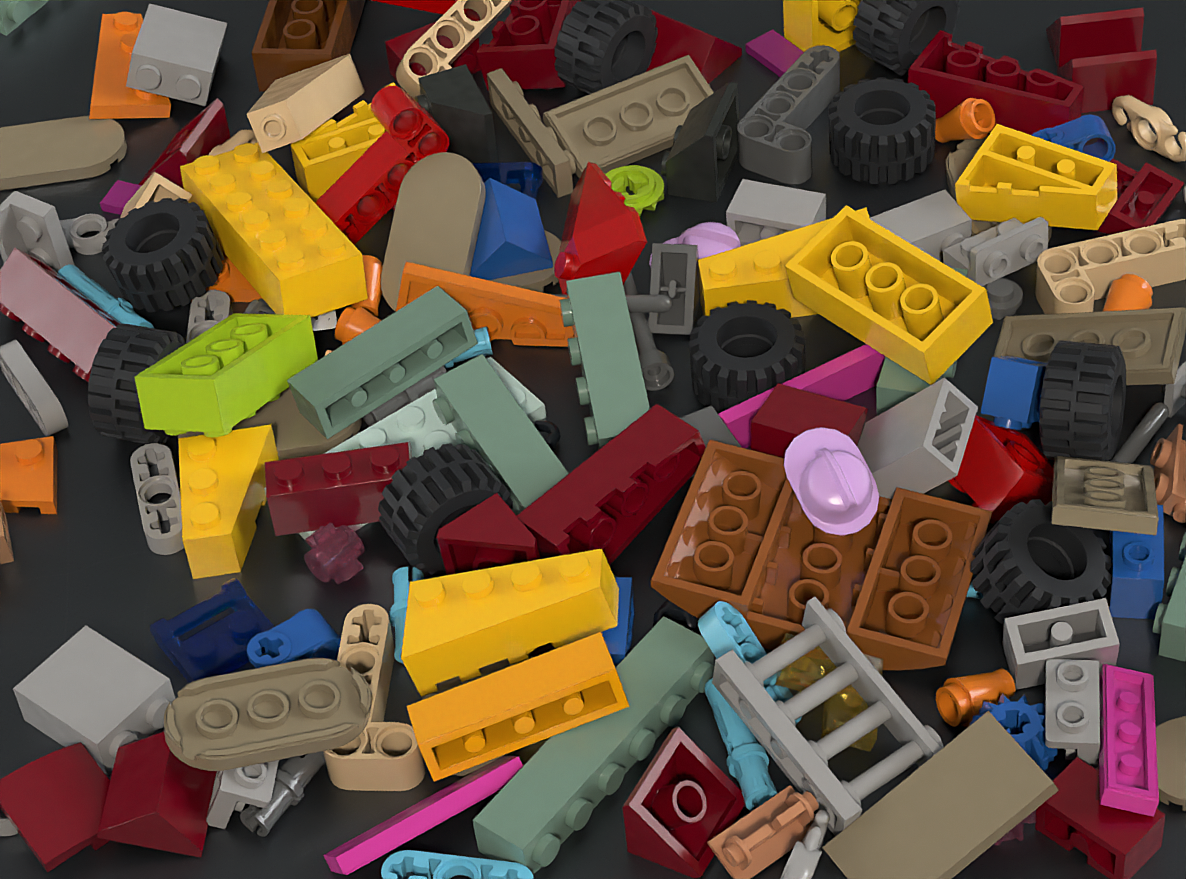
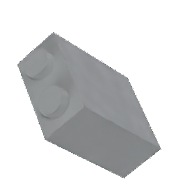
(176, 54)
(919, 440)
(95, 697)

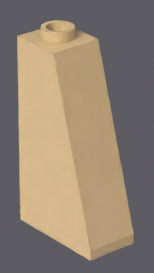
(303, 102)

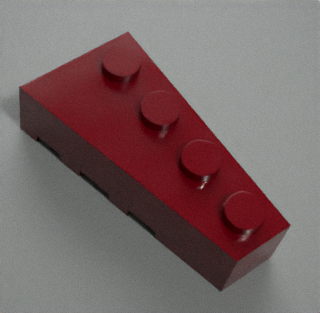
(527, 43)
(1017, 97)
(616, 488)

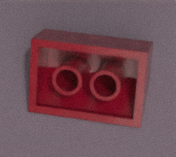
(331, 487)

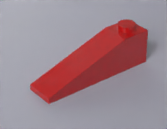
(598, 232)

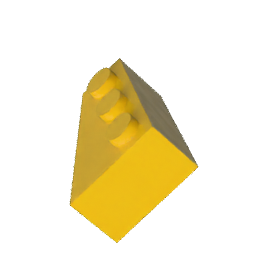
(333, 149)
(1034, 179)
(222, 496)

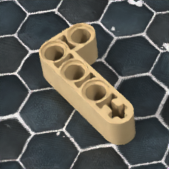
(458, 29)
(1083, 271)
(385, 752)

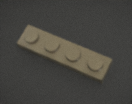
(531, 134)

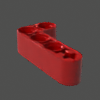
(375, 178)

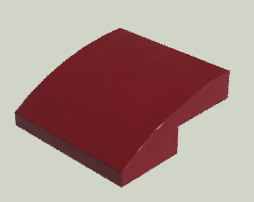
(1141, 198)
(56, 803)

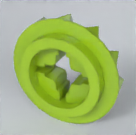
(643, 181)

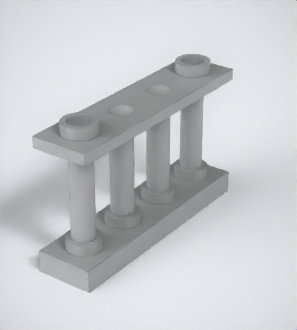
(804, 760)

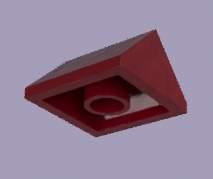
(1096, 34)
(678, 40)
(1112, 77)
(191, 142)
(794, 411)
(486, 539)
(156, 799)
(680, 807)

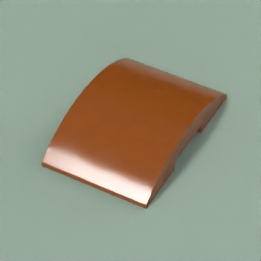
(755, 548)

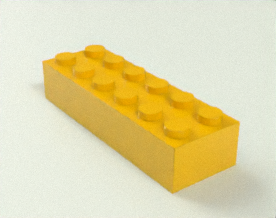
(275, 232)

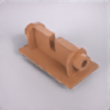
(1170, 474)
(765, 833)

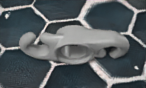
(86, 223)
(807, 852)

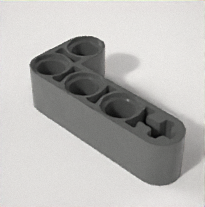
(774, 130)

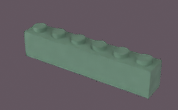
(586, 763)

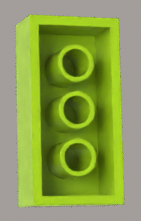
(225, 373)

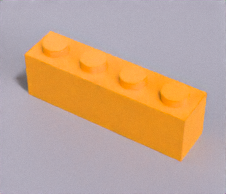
(517, 706)

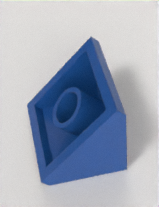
(509, 235)

